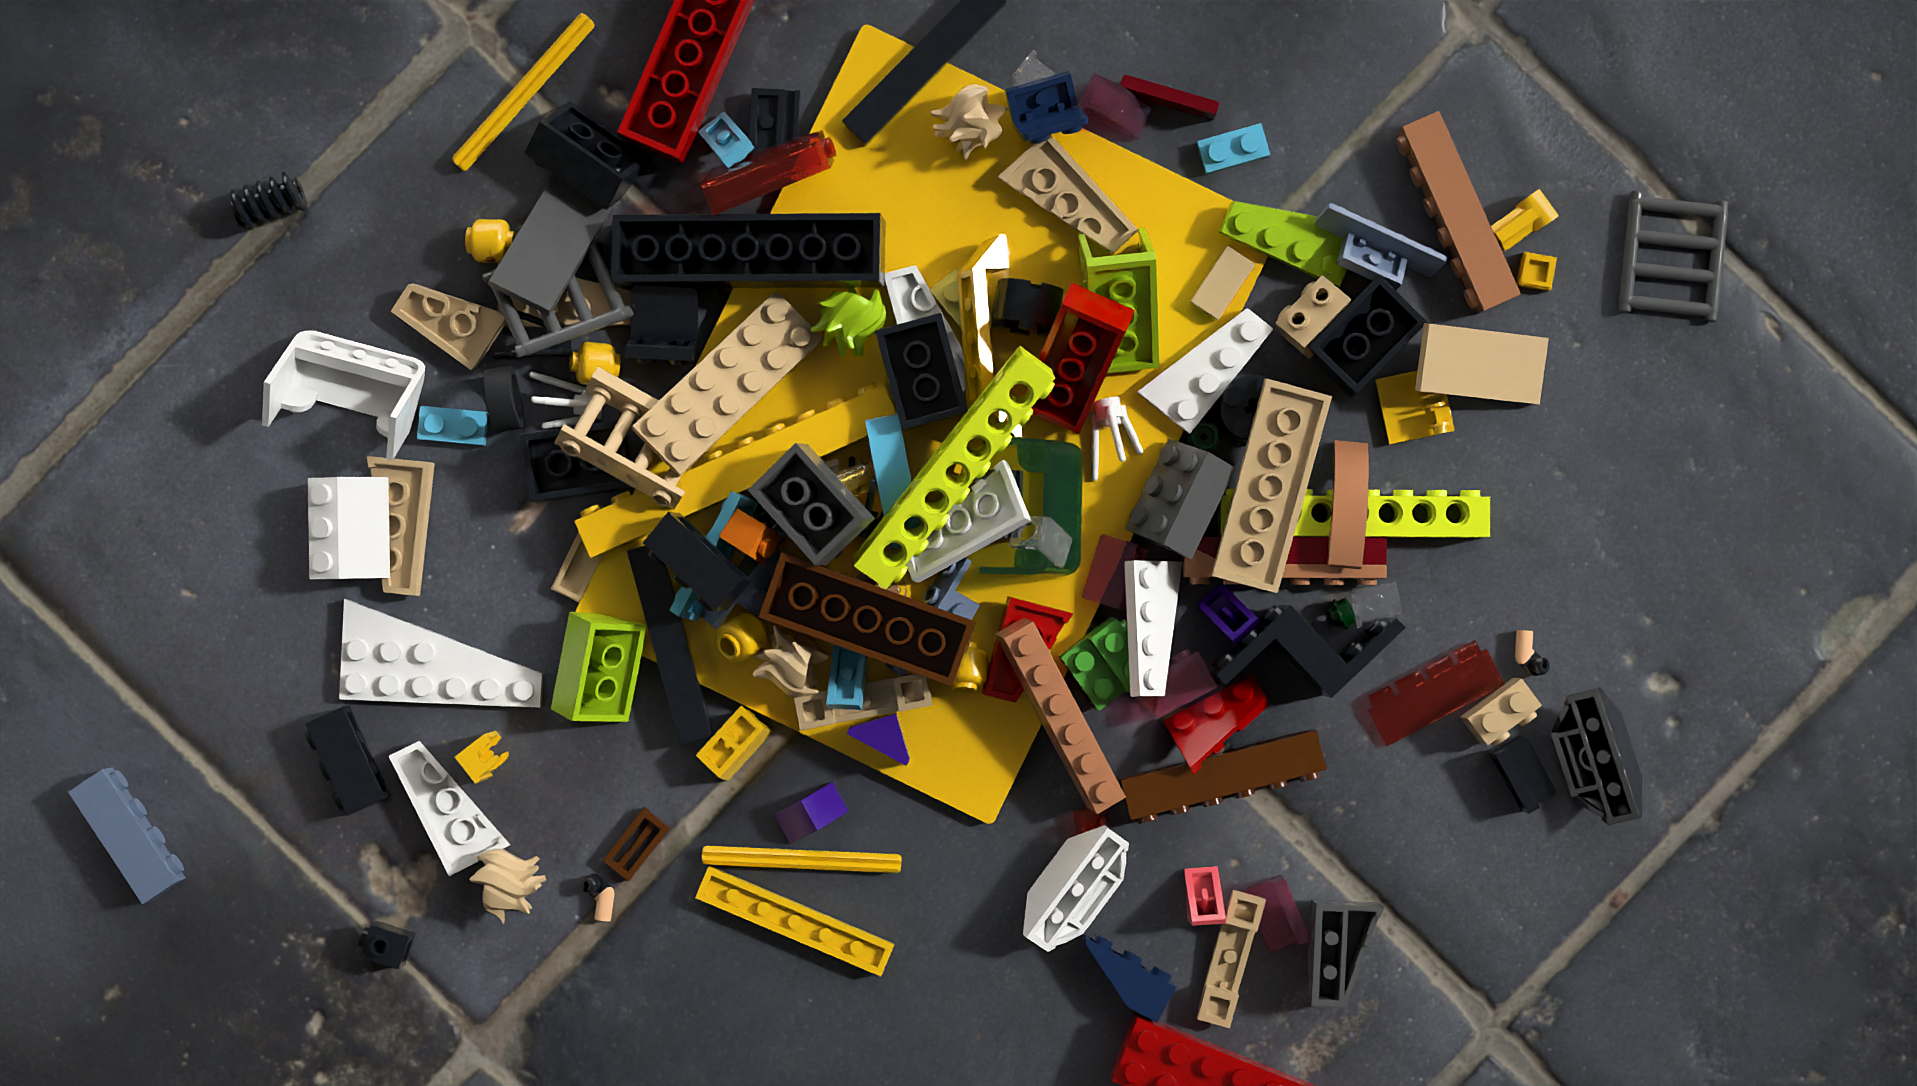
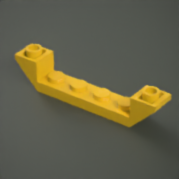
(976, 320)

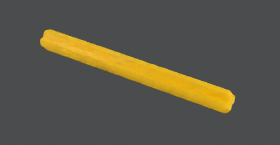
(523, 92)
(801, 859)

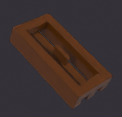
(654, 821)

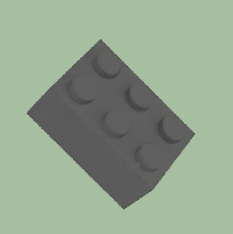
(1180, 498)
(811, 504)

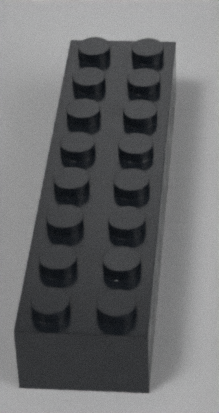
(749, 250)

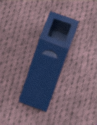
(1138, 986)

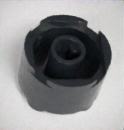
(1025, 306)
(1232, 406)

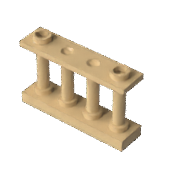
(633, 405)

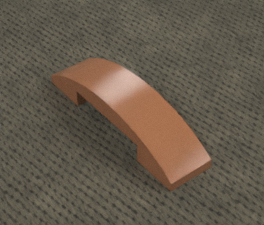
(1349, 504)

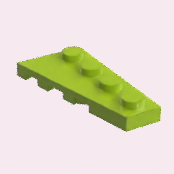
(1285, 237)

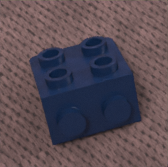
(1045, 108)

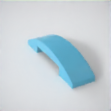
(889, 463)

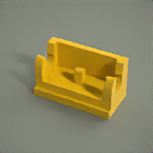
(734, 743)
(478, 758)

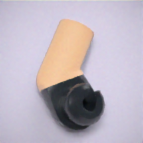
(1527, 657)
(602, 893)

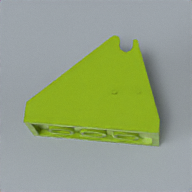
(1133, 283)

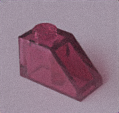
(1115, 106)
(1185, 681)

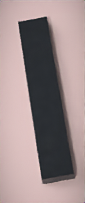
(920, 67)
(670, 647)

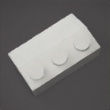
(348, 528)

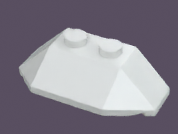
(1074, 887)

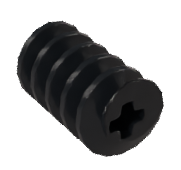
(268, 201)

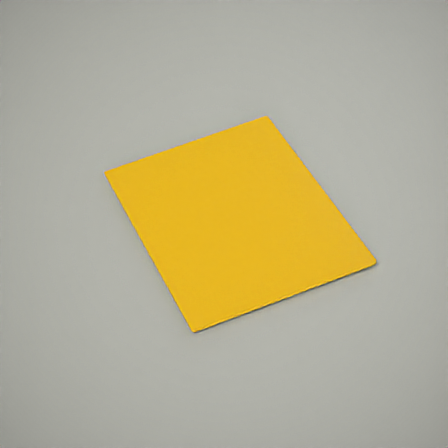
(936, 218)

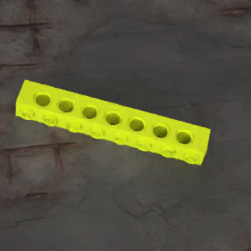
(1019, 369)
(1472, 523)

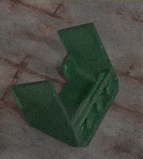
(1061, 501)

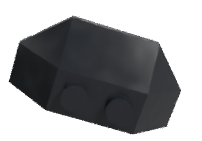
(1598, 757)

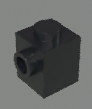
(386, 944)

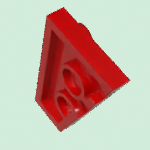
(1001, 678)
(1210, 722)

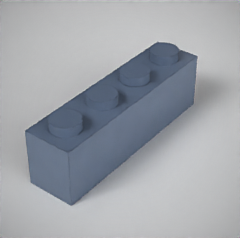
(127, 834)

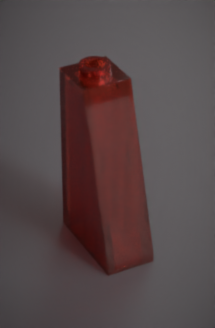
(767, 171)

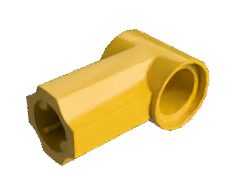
(1528, 217)

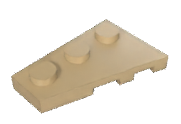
(450, 322)

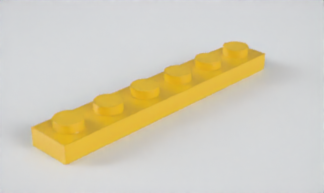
(794, 920)

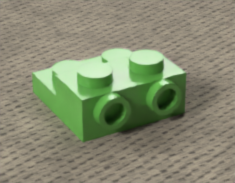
(1101, 662)

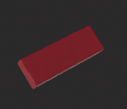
(1171, 97)

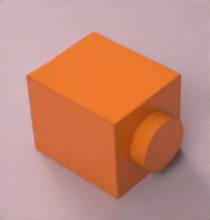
(750, 536)

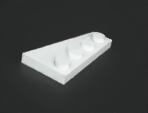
(914, 300)
(1202, 375)
(982, 518)
(1151, 612)
(447, 813)

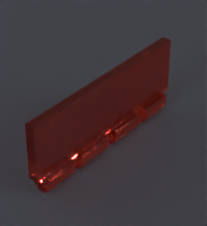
(1431, 699)

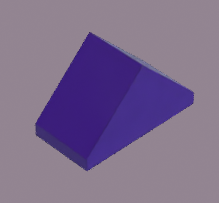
(1228, 614)
(883, 735)
(811, 813)

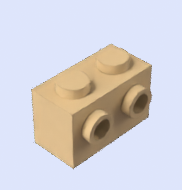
(1311, 314)
(1501, 711)

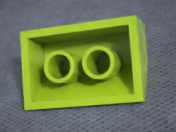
(598, 667)

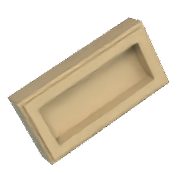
(1222, 283)
(575, 571)

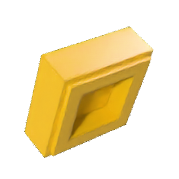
(1536, 271)

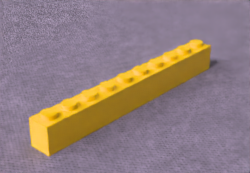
(736, 471)

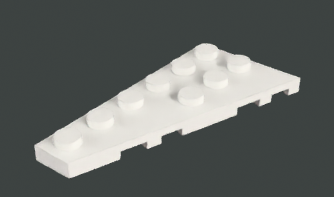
(412, 664)

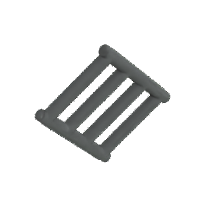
(1714, 244)
(587, 322)

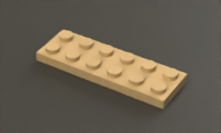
(727, 383)
(1271, 485)

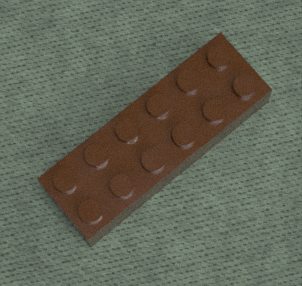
(867, 619)

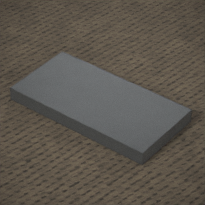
(549, 247)

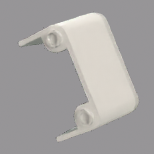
(349, 377)

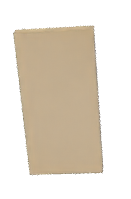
(1481, 363)

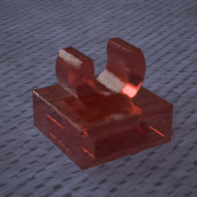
(1088, 820)

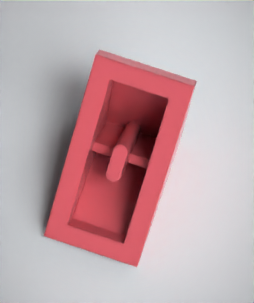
(1204, 896)

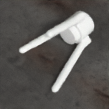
(579, 402)
(1109, 414)

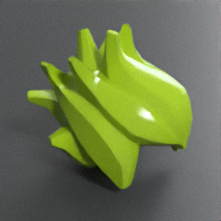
(850, 319)

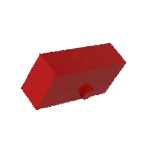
(1080, 354)

